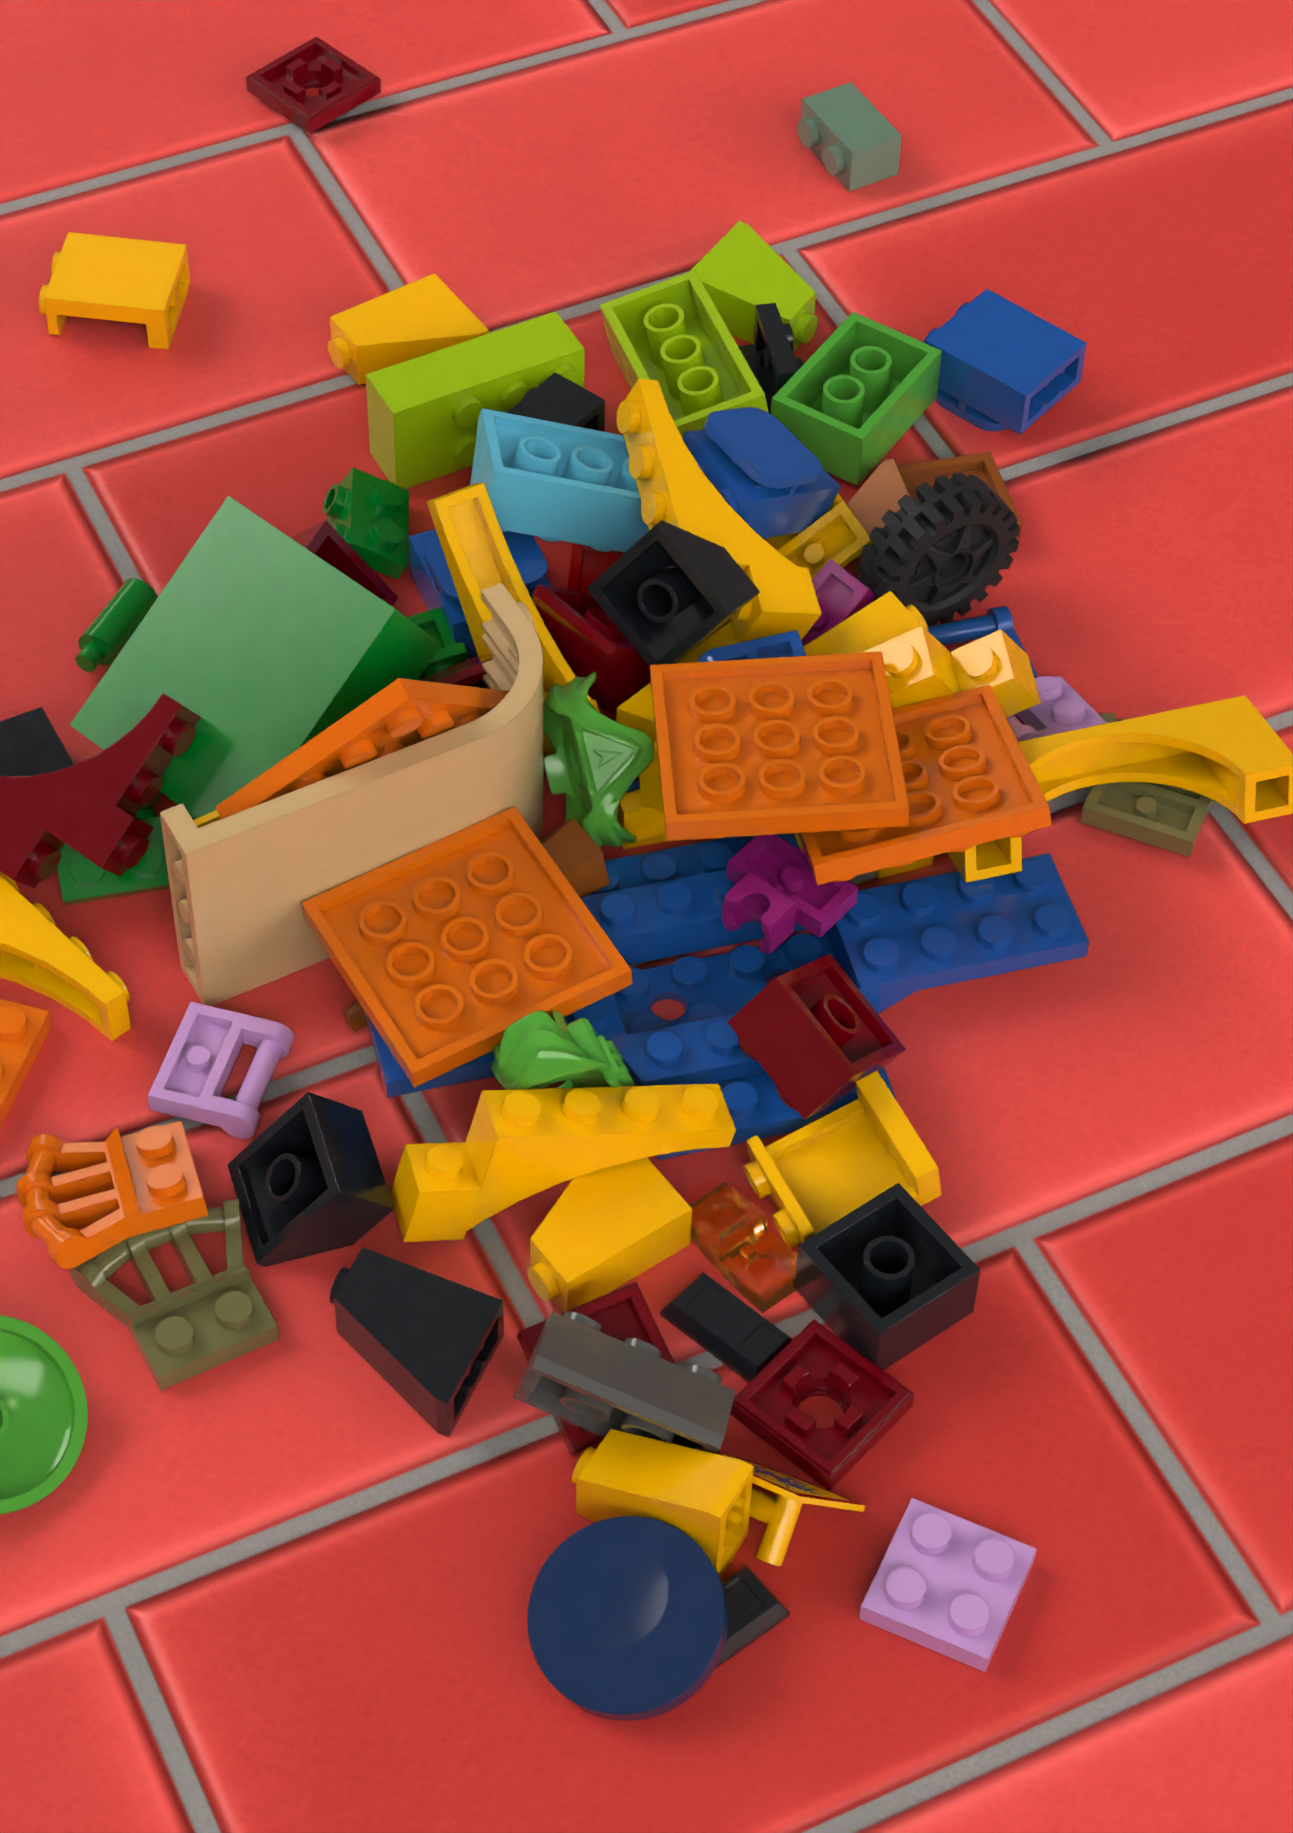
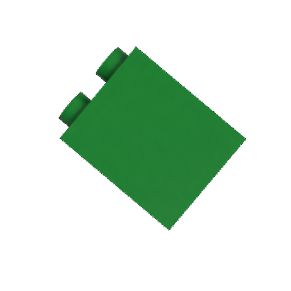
(257, 647)

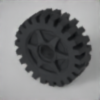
(941, 547)

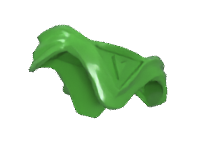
(591, 760)
(543, 1052)

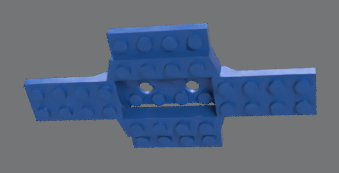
(887, 944)

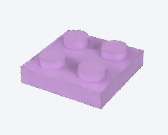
(948, 1584)

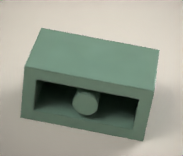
(849, 136)

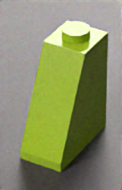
(748, 273)

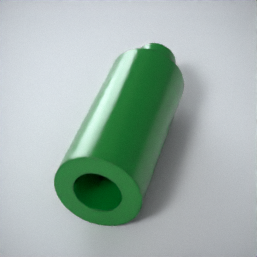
(115, 624)

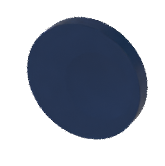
(628, 1618)

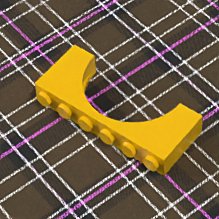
(1206, 748)

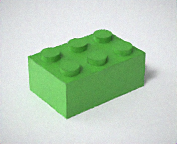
(858, 395)

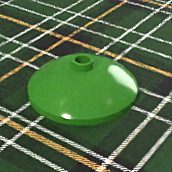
(39, 1415)

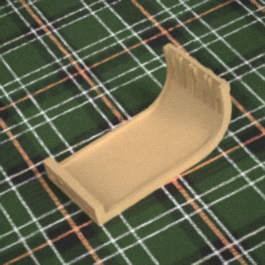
(245, 876)

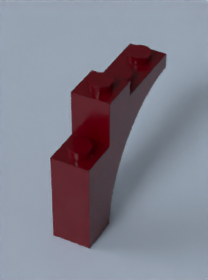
(94, 801)

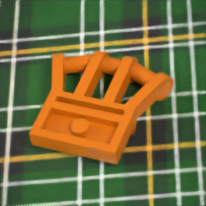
(109, 1188)

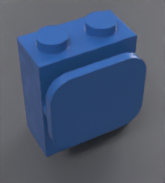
(1003, 364)
(762, 471)
(437, 588)

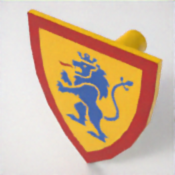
(783, 1511)

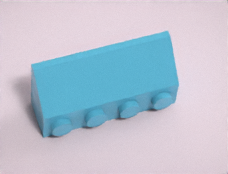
(558, 481)

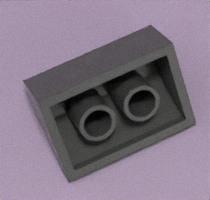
(623, 1386)

